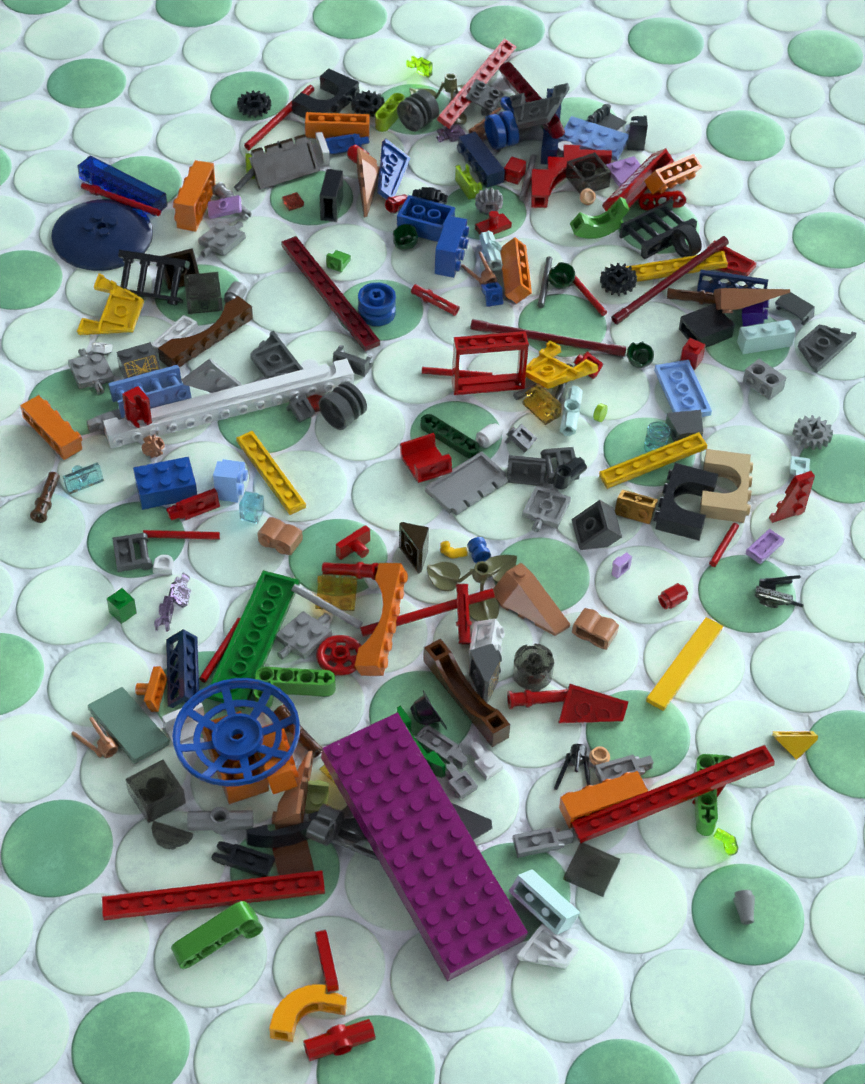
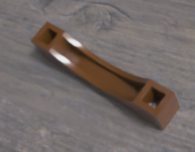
(181, 350)
(485, 717)

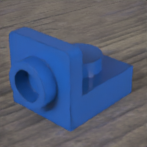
(493, 293)

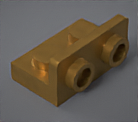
(635, 506)

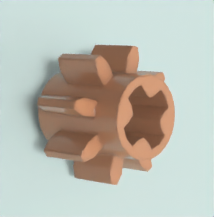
(153, 446)

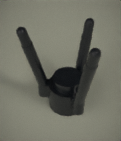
(771, 583)
(577, 757)

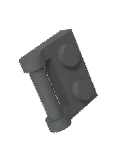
(562, 455)
(125, 552)

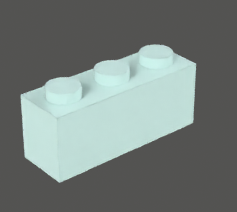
(766, 336)
(544, 902)

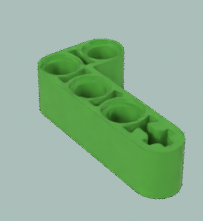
(319, 682)
(711, 810)
(216, 933)

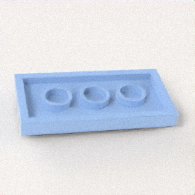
(594, 137)
(682, 387)

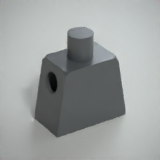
(684, 424)

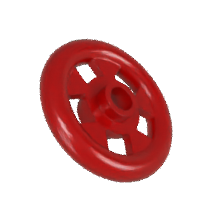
(331, 643)

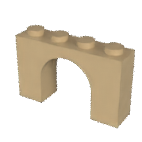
(731, 505)

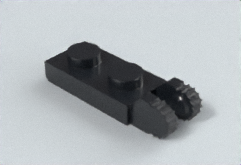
(244, 859)

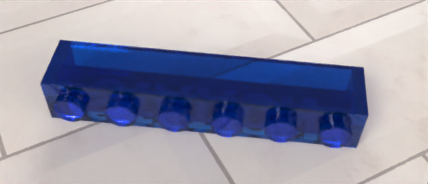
(115, 181)

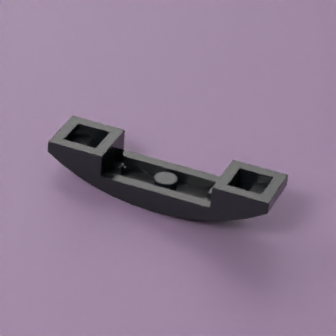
(282, 837)

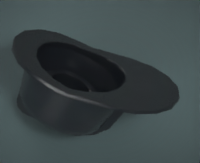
(424, 712)

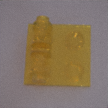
(337, 591)

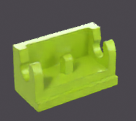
(467, 182)

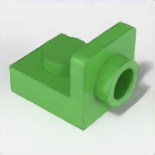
(337, 260)

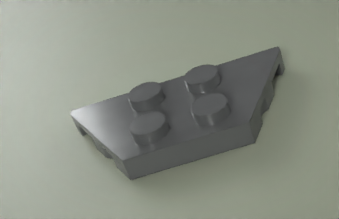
(823, 345)
(274, 358)

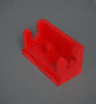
(137, 406)

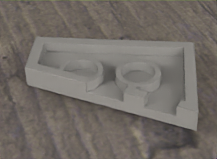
(210, 378)

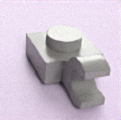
(459, 782)

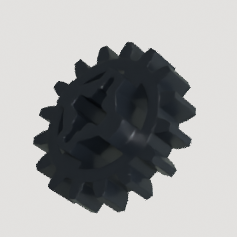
(366, 103)
(254, 104)
(431, 194)
(618, 279)

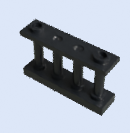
(659, 241)
(162, 263)

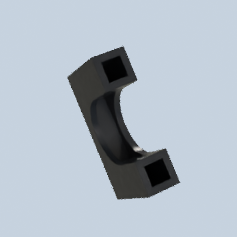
(332, 82)
(671, 516)

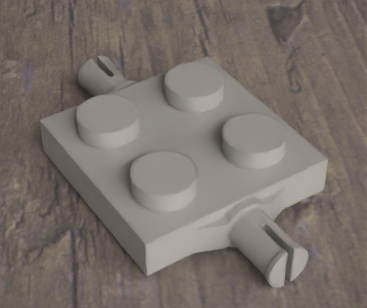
(221, 238)
(91, 370)
(546, 507)
(303, 635)

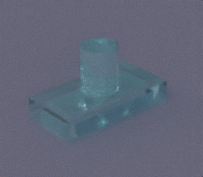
(83, 477)

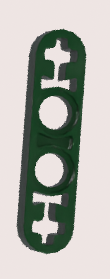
(451, 434)

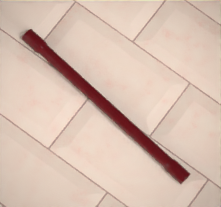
(625, 312)
(546, 337)

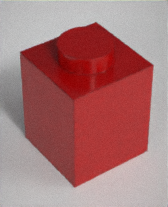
(514, 170)
(694, 352)

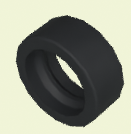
(692, 238)

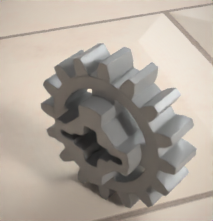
(812, 432)

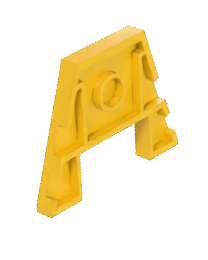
(119, 312)
(552, 372)

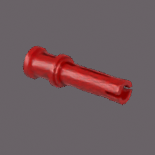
(358, 570)
(528, 698)

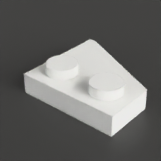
(548, 949)

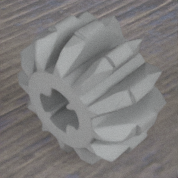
(488, 200)

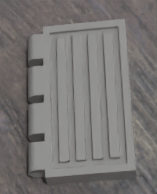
(467, 484)

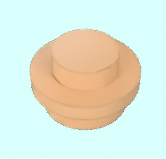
(587, 196)
(599, 755)

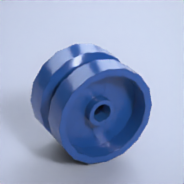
(501, 130)
(377, 304)

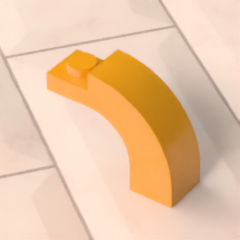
(300, 1003)

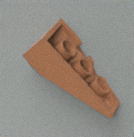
(367, 177)
(737, 298)
(526, 596)
(292, 803)

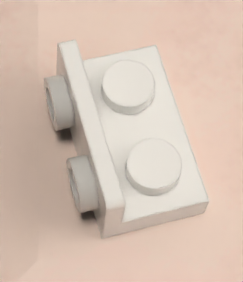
(486, 633)

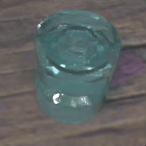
(656, 436)

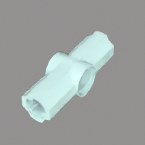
(491, 250)
(571, 411)

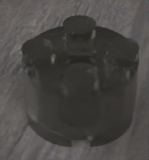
(533, 667)

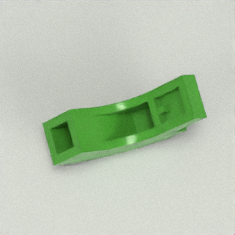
(601, 225)

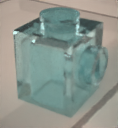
(251, 507)

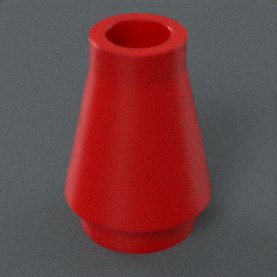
(395, 203)

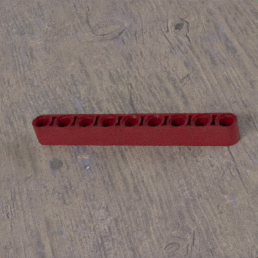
(519, 85)

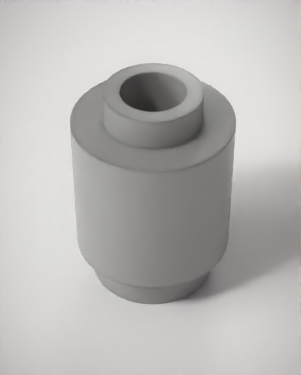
(235, 289)

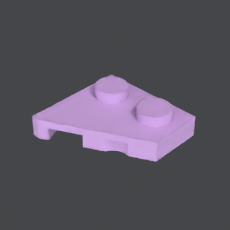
(623, 169)

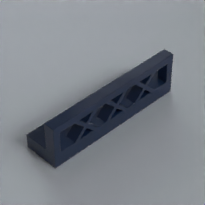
(715, 283)
(185, 666)

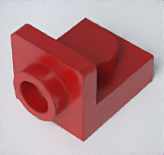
(580, 358)

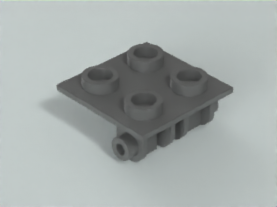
(484, 96)
(604, 118)

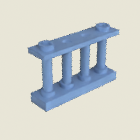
(160, 386)

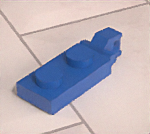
(342, 143)

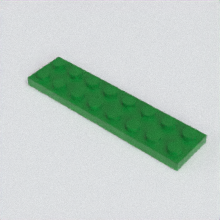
(255, 632)

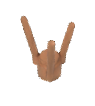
(479, 128)
(487, 275)
(106, 746)

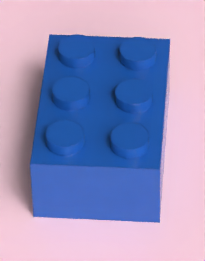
(425, 216)
(451, 246)
(165, 482)

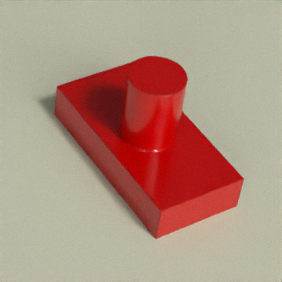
(495, 223)
(354, 543)

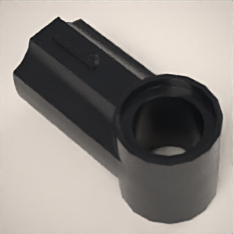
(566, 473)

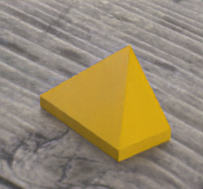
(796, 741)

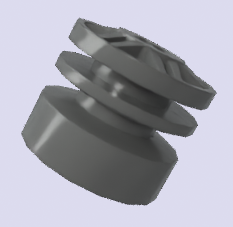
(418, 110)
(342, 405)

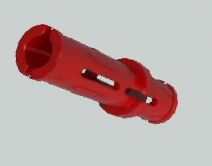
(423, 294)
(463, 614)

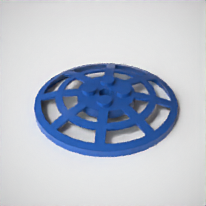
(233, 725)

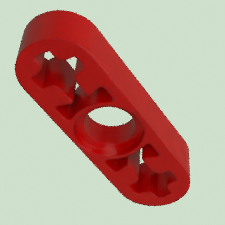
(655, 197)
(326, 961)

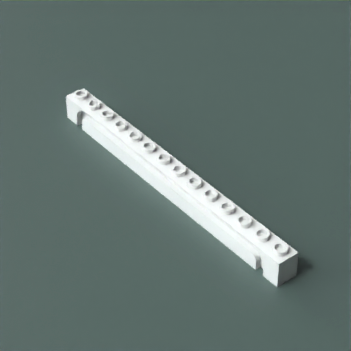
(230, 402)

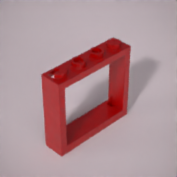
(486, 344)

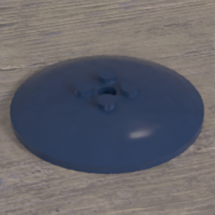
(85, 246)

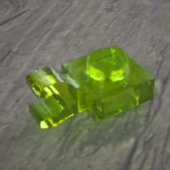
(423, 66)

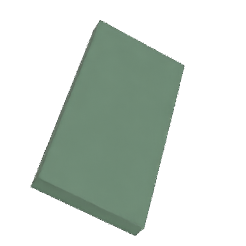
(128, 725)

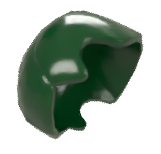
(405, 237)
(561, 275)
(640, 354)

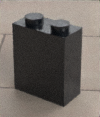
(331, 195)
(707, 325)

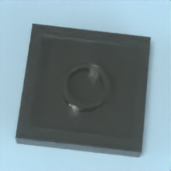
(591, 869)

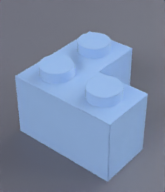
(229, 479)

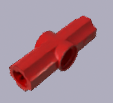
(339, 1040)

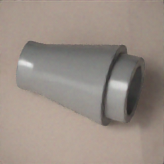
(744, 904)

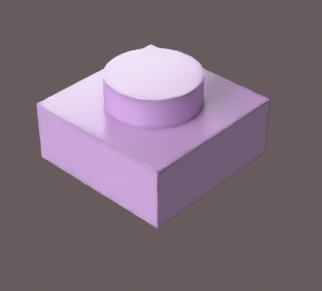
(621, 565)

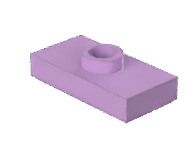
(224, 207)
(764, 546)

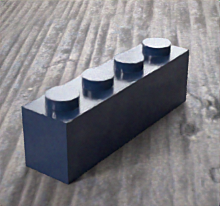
(480, 159)

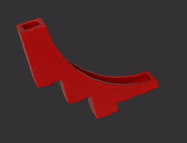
(545, 180)

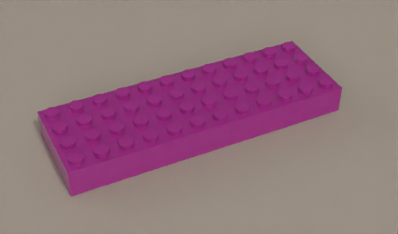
(423, 846)

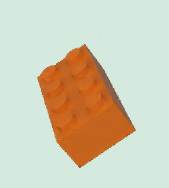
(194, 195)
(237, 793)

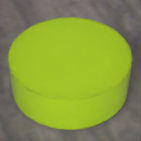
(600, 412)

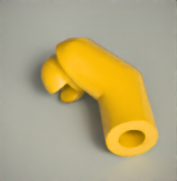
(451, 552)

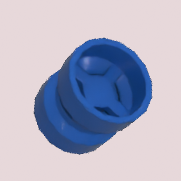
(479, 549)

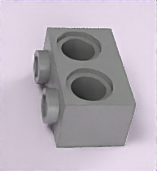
(764, 379)

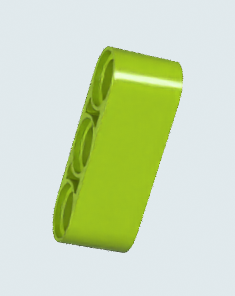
(387, 114)

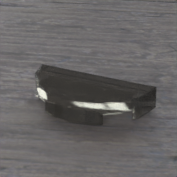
(772, 598)
(169, 836)

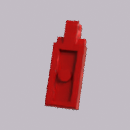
(194, 505)

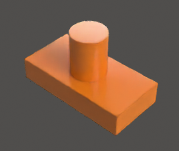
(154, 689)

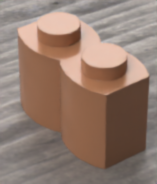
(280, 536)
(595, 628)

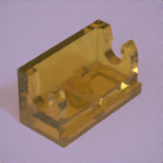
(542, 404)

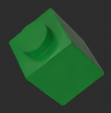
(121, 605)

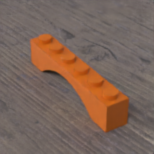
(373, 654)

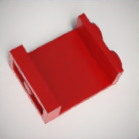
(424, 458)

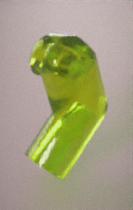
(729, 841)

